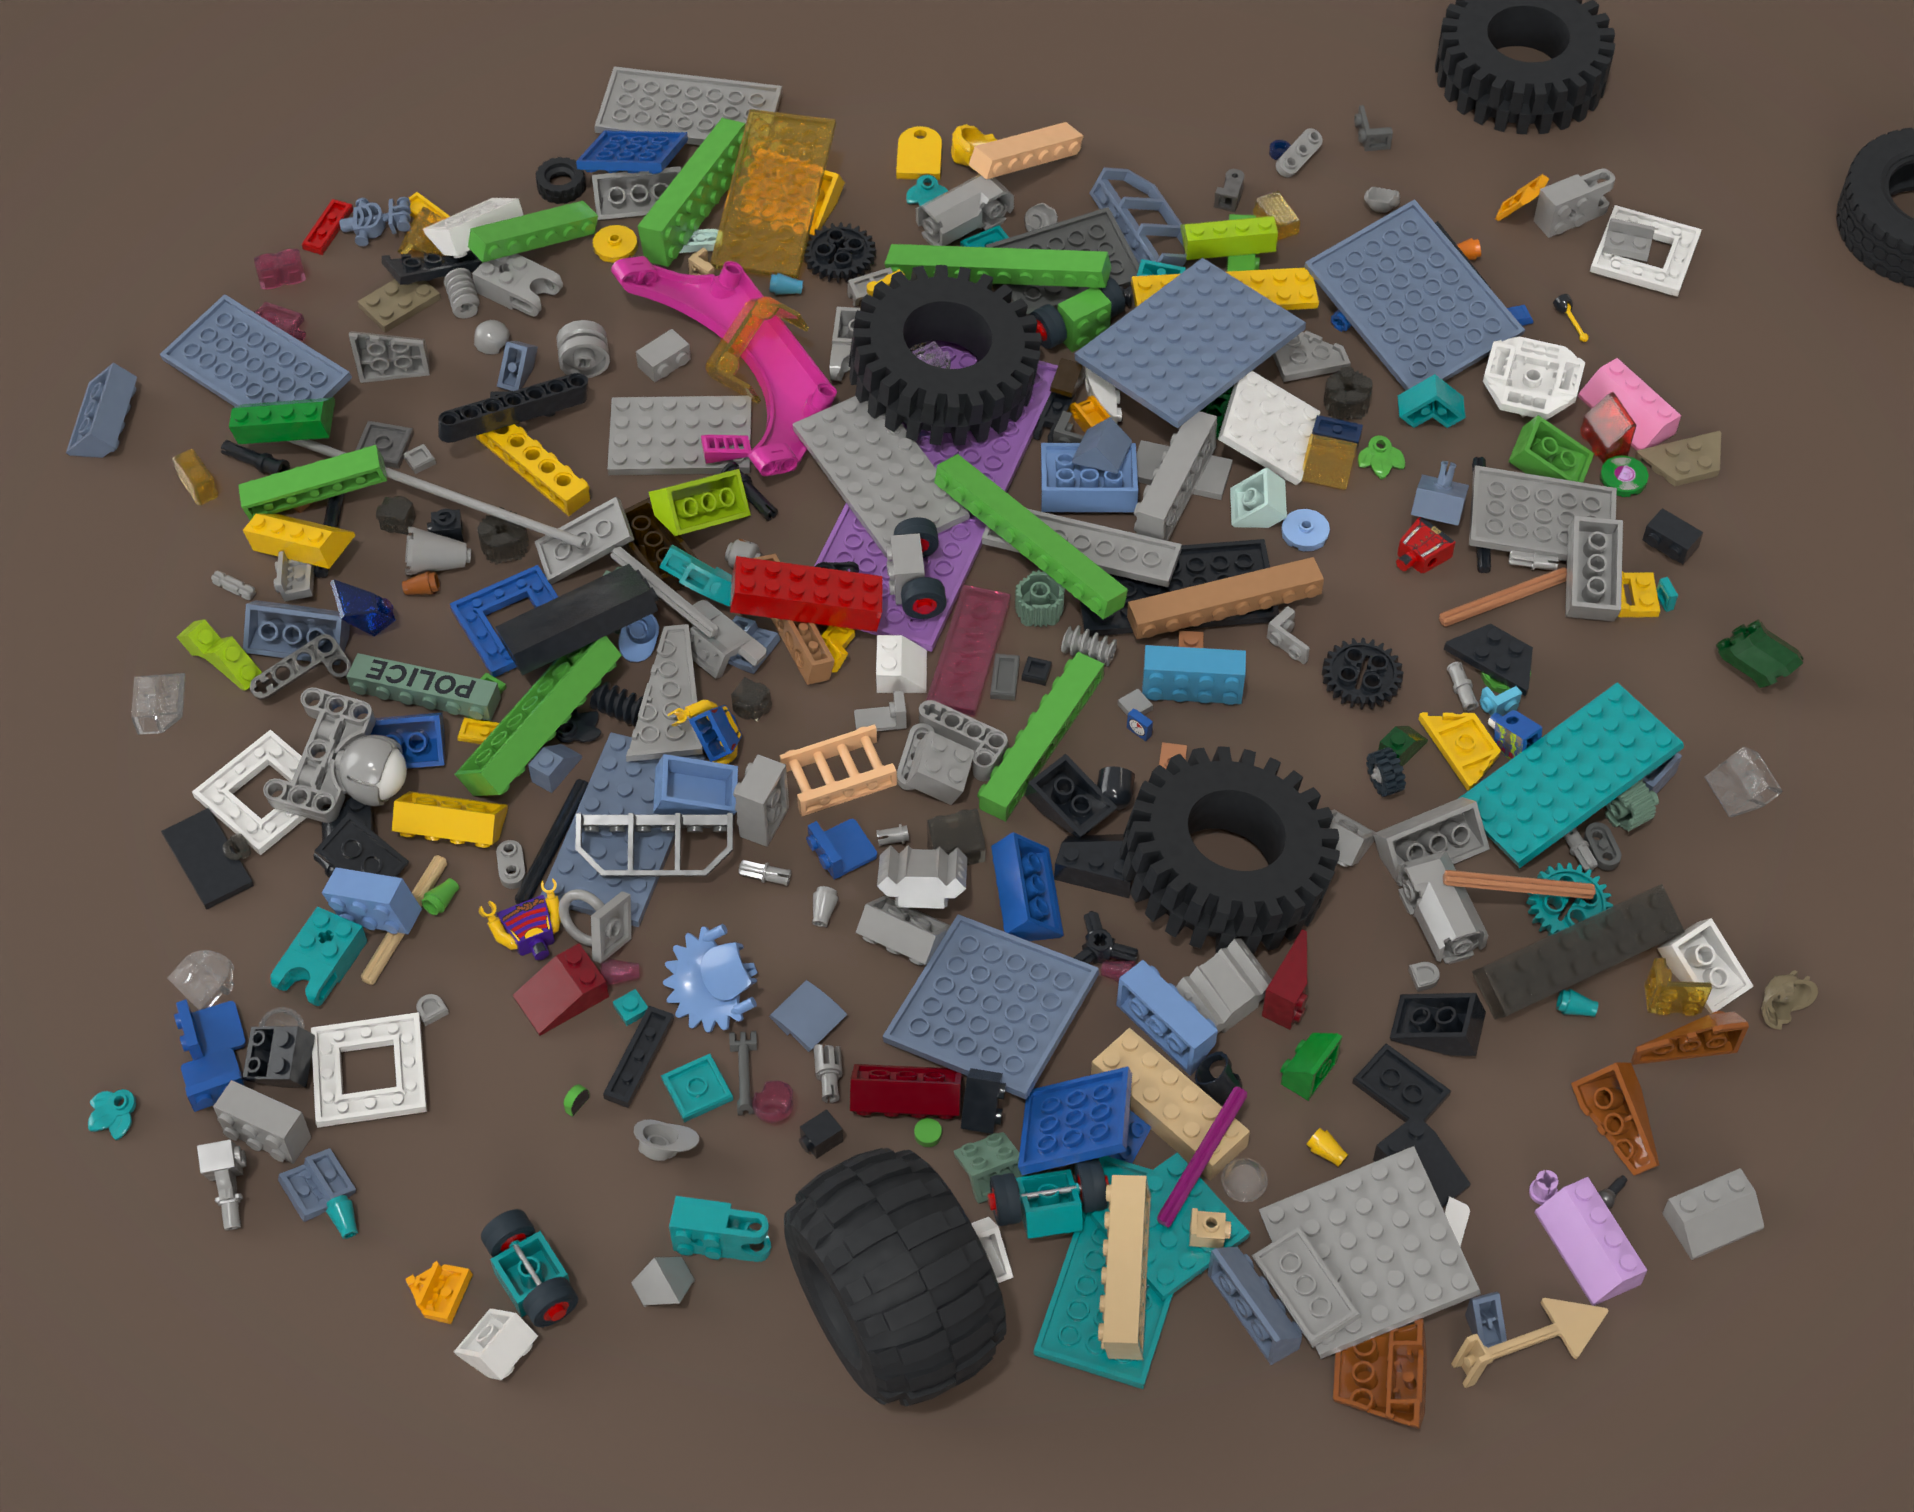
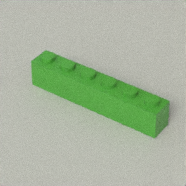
(532, 231)
(313, 482)

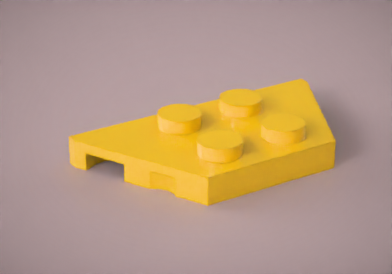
(1463, 744)

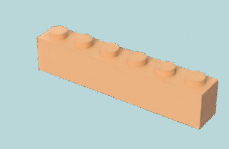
(1026, 150)

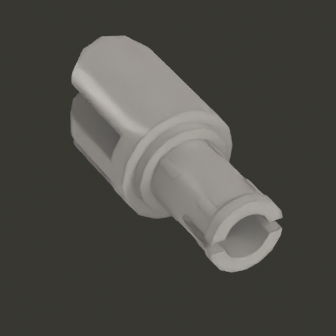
(828, 1070)

